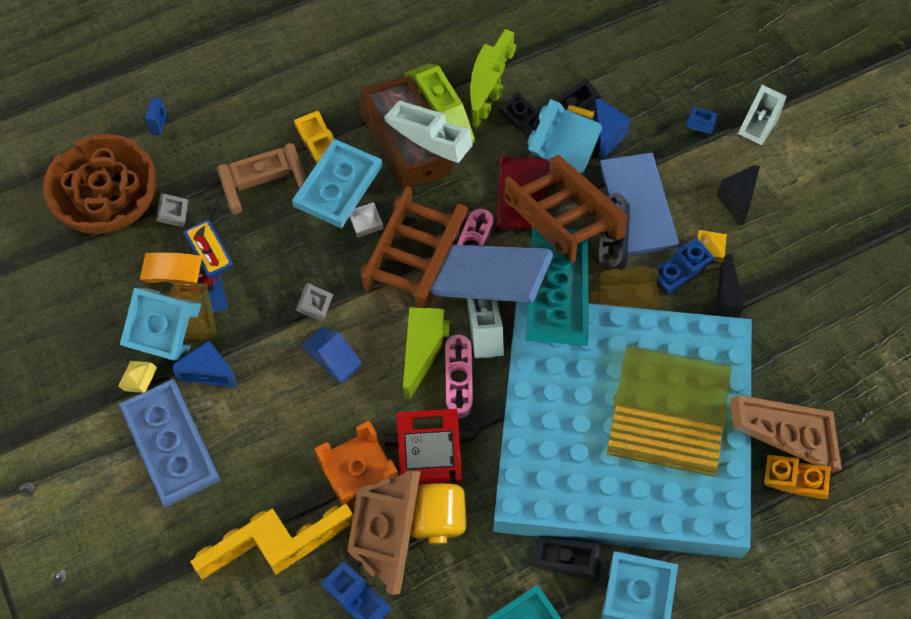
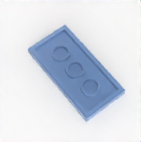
(650, 218)
(492, 273)
(169, 443)

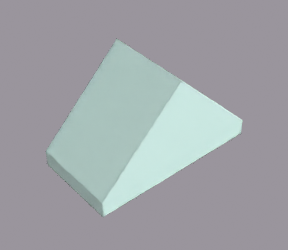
(762, 115)

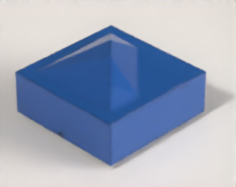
(156, 116)
(701, 120)

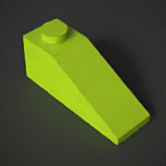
(424, 343)

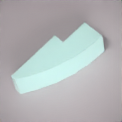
(430, 130)

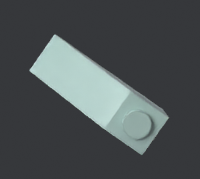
(485, 328)

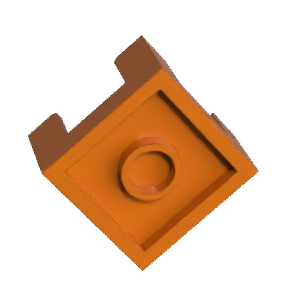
(355, 464)

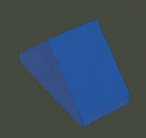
(614, 127)
(332, 353)
(205, 367)

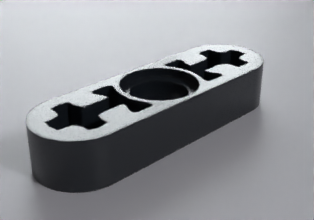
(621, 245)

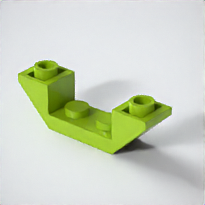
(440, 94)

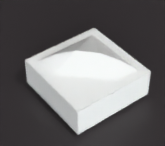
(366, 220)

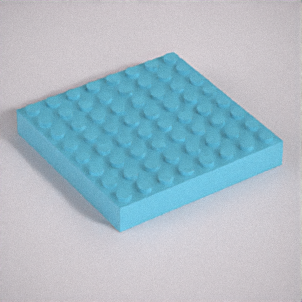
(559, 429)

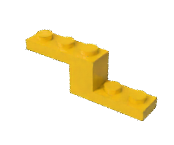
(272, 540)

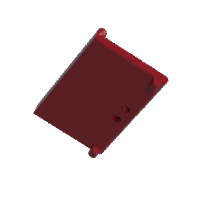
(522, 172)

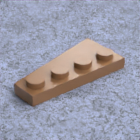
(789, 427)

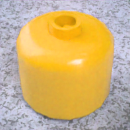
(439, 513)

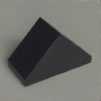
(737, 192)

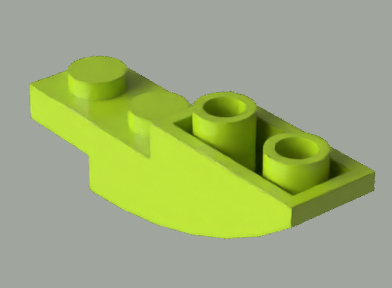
(487, 76)

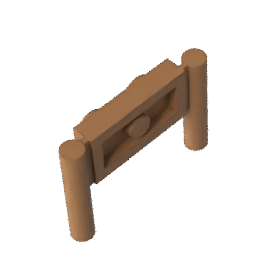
(259, 170)

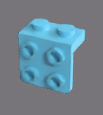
(565, 135)

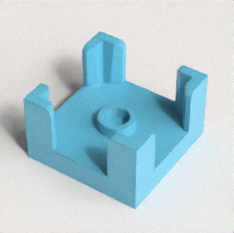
(158, 323)
(639, 588)

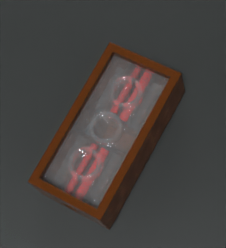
(406, 159)

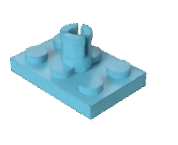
(337, 183)

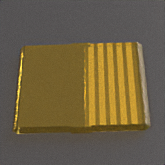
(670, 410)

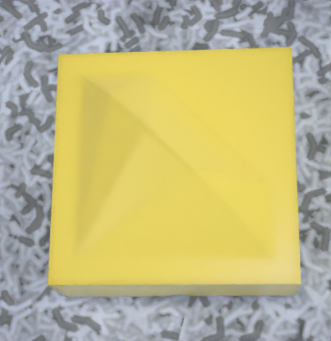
(137, 376)

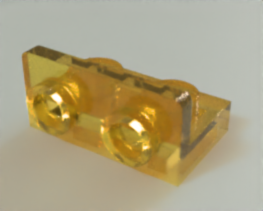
(630, 288)
(204, 325)

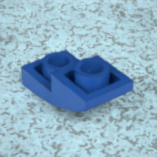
(683, 266)

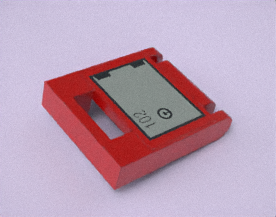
(430, 450)

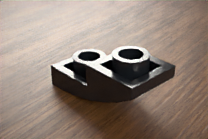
(521, 114)

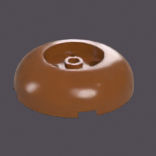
(83, 184)

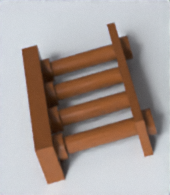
(576, 188)
(403, 204)

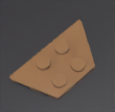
(383, 527)

